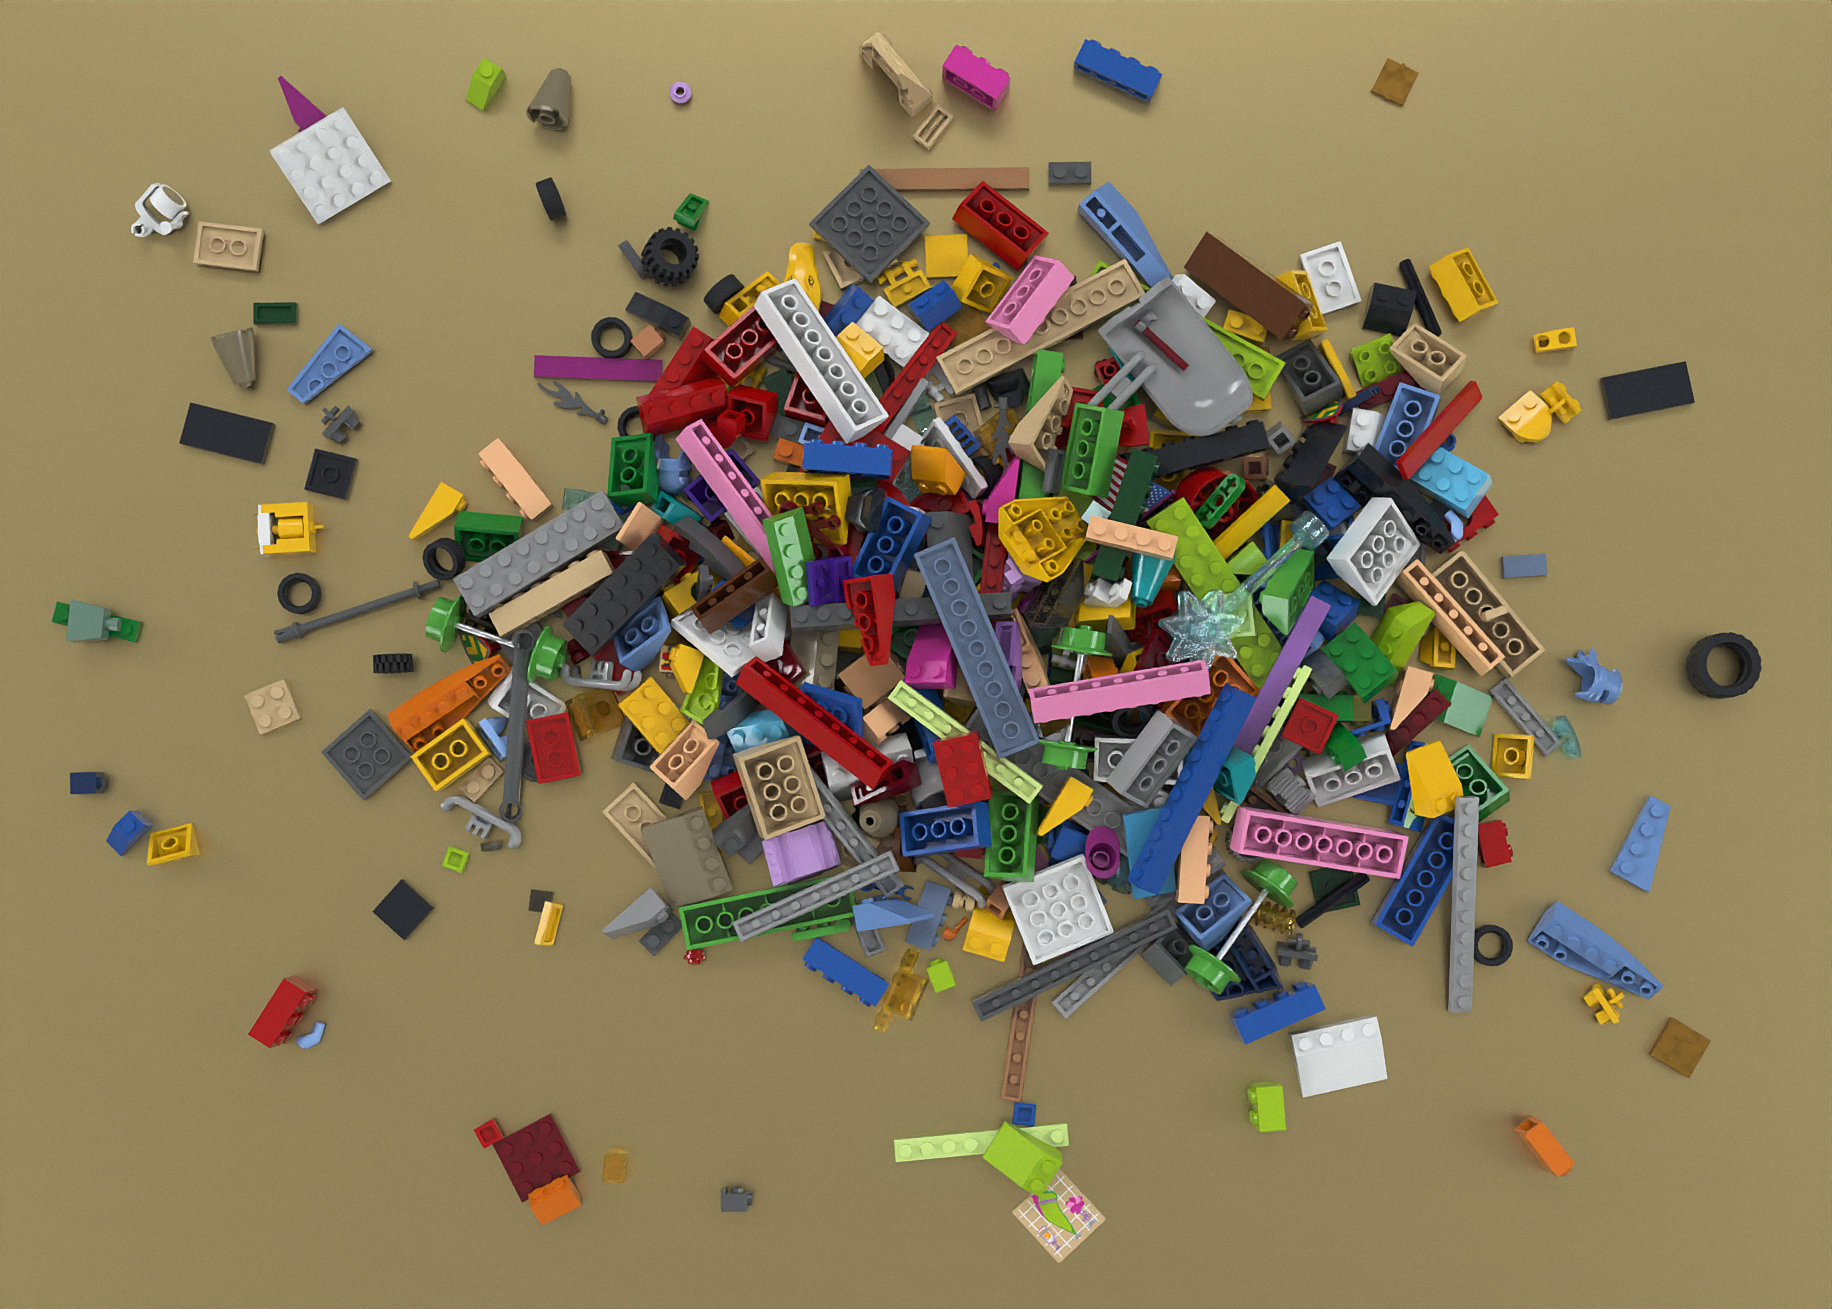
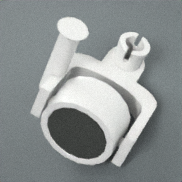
(167, 202)

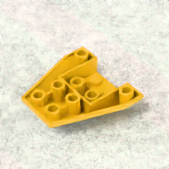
(1041, 534)

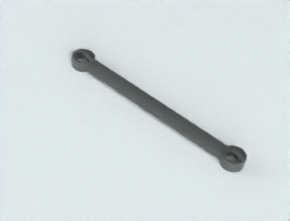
(516, 726)

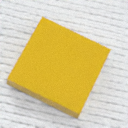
(945, 255)

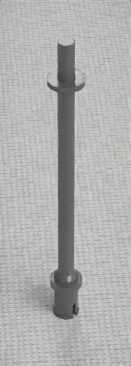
(297, 630)

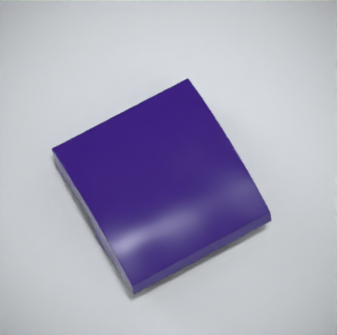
(826, 579)

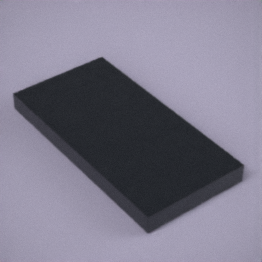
(1647, 390)
(226, 433)

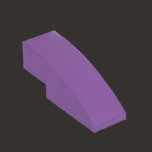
(1010, 642)

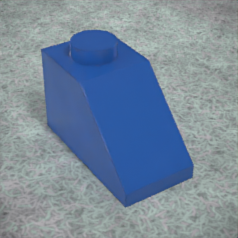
(128, 831)

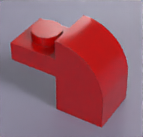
(728, 428)

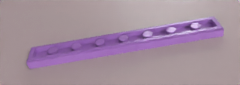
(1282, 673)

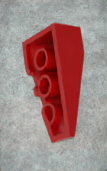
(873, 608)

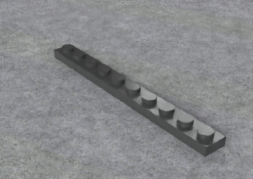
(1074, 964)

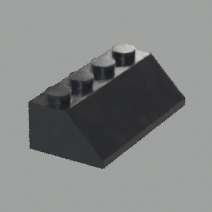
(1308, 459)

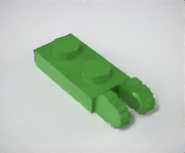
(822, 929)

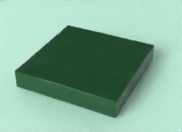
(1326, 881)

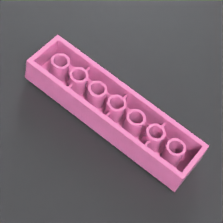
(1318, 842)

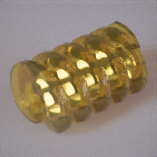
(1275, 917)

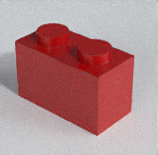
(1493, 844)

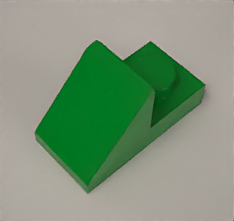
(691, 211)

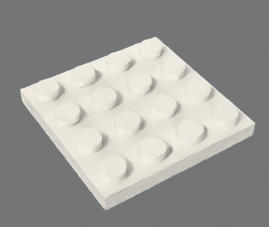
(330, 165)
(725, 646)
(1058, 909)

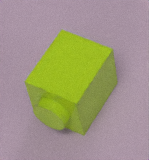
(940, 975)

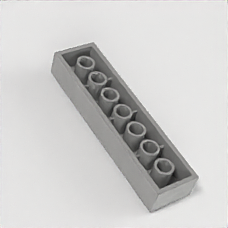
(539, 554)

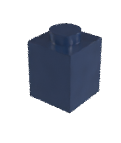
(87, 783)

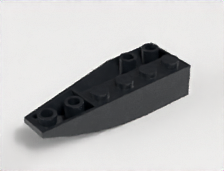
(1372, 475)

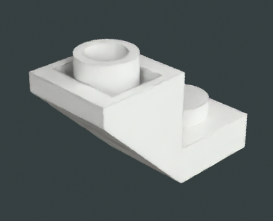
(1105, 594)

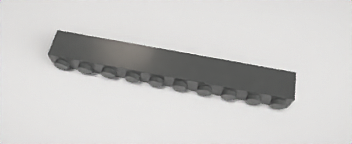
(906, 613)

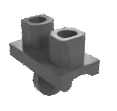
(346, 416)
(1297, 949)

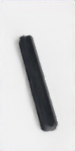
(1421, 299)
(1332, 899)

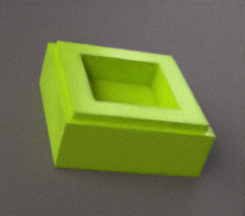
(456, 859)

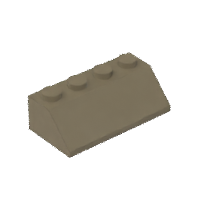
(818, 657)

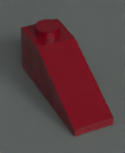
(899, 779)

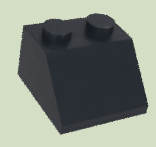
(1388, 309)

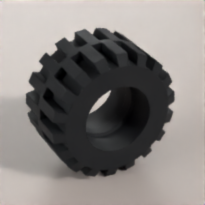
(661, 269)

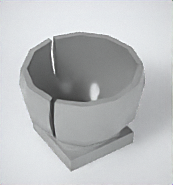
(931, 792)

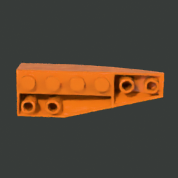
(446, 702)

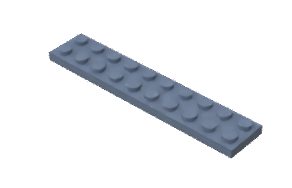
(976, 648)

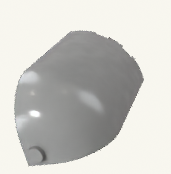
(1212, 386)

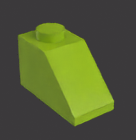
(484, 84)

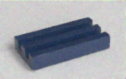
(1359, 399)

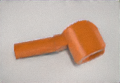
(950, 934)

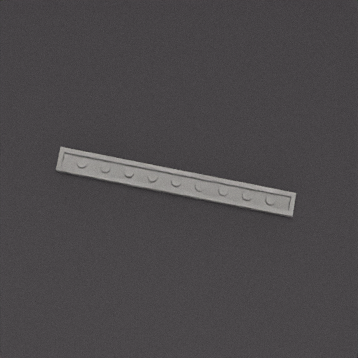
(1463, 903)
(1092, 980)

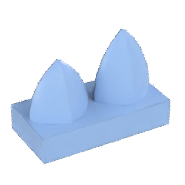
(489, 731)

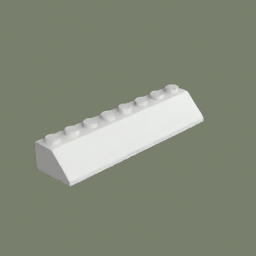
(820, 360)

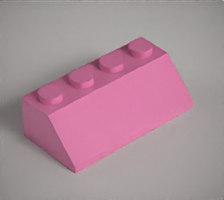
(1030, 299)

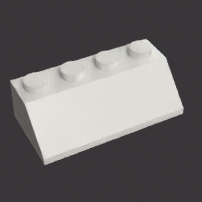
(1334, 784)

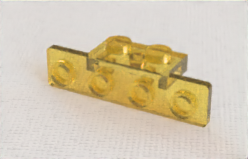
(903, 994)

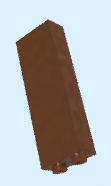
(1248, 286)

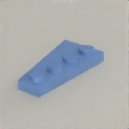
(331, 361)
(1642, 846)

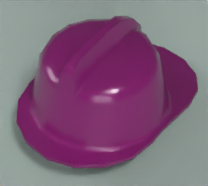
(1102, 852)

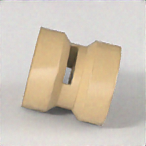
(962, 900)

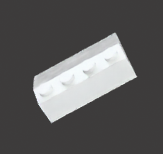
(1374, 549)
(839, 779)
(1338, 1055)

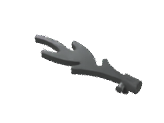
(569, 402)
(1003, 435)

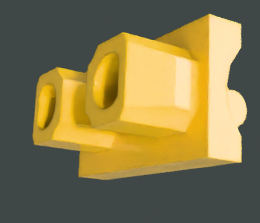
(1561, 402)
(1598, 995)

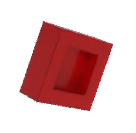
(488, 1133)

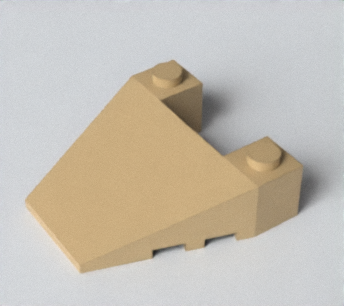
(912, 92)

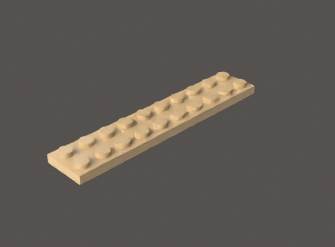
(1075, 311)

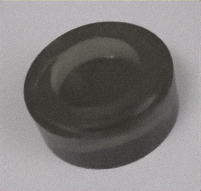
(491, 845)

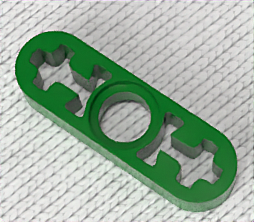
(1234, 493)

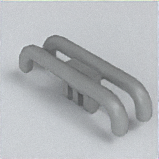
(1120, 386)
(601, 677)
(483, 819)
(956, 874)

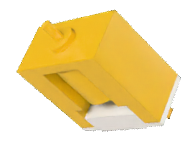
(295, 529)

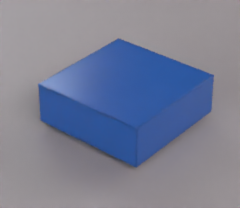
(1024, 1113)

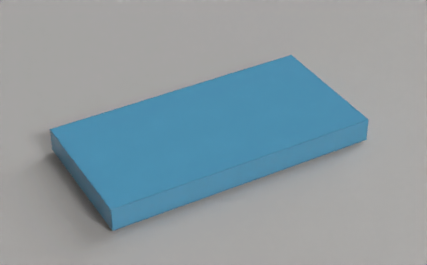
(1137, 830)

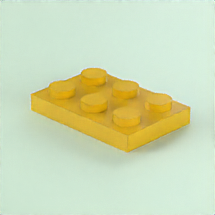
(654, 714)

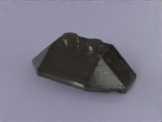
(1057, 599)

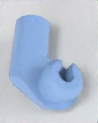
(1456, 525)
(312, 1038)

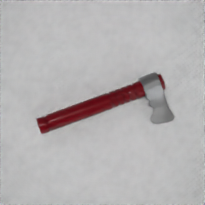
(1142, 327)

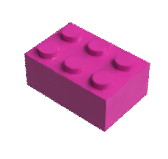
(976, 77)

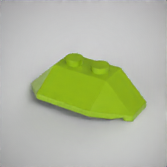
(1401, 631)

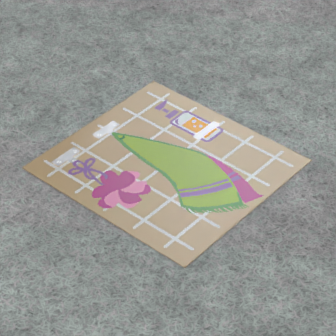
(1059, 1217)

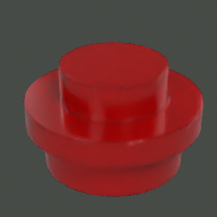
(694, 957)

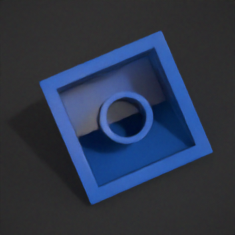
(935, 305)

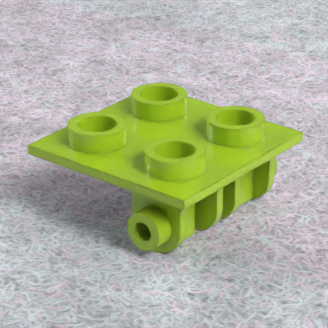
(1375, 361)

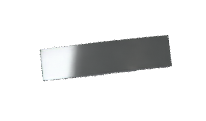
(703, 542)

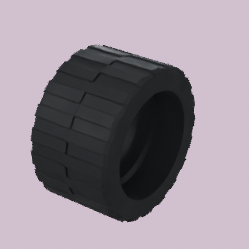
(1749, 665)

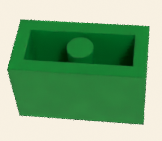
(1343, 748)

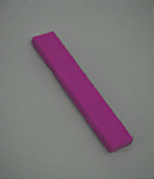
(597, 368)

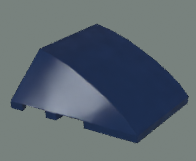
(1250, 962)

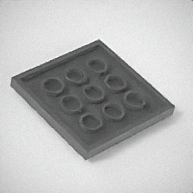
(869, 224)

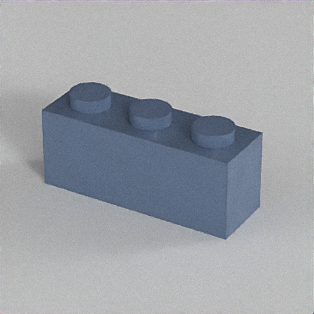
(933, 899)

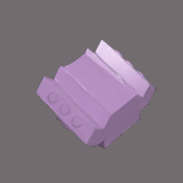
(1015, 581)
(801, 854)

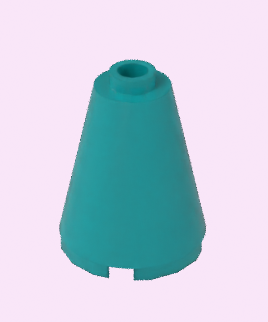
(1147, 577)

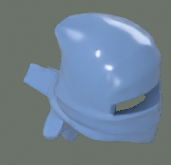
(672, 472)
(1597, 682)

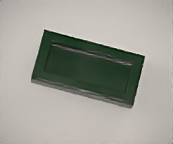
(275, 313)

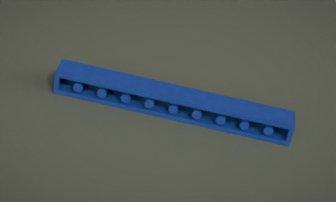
(1191, 789)

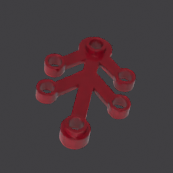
(814, 525)

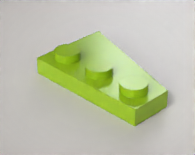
(706, 692)

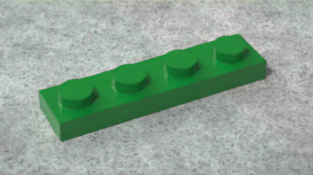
(129, 628)

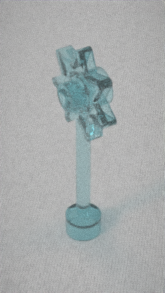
(1204, 625)

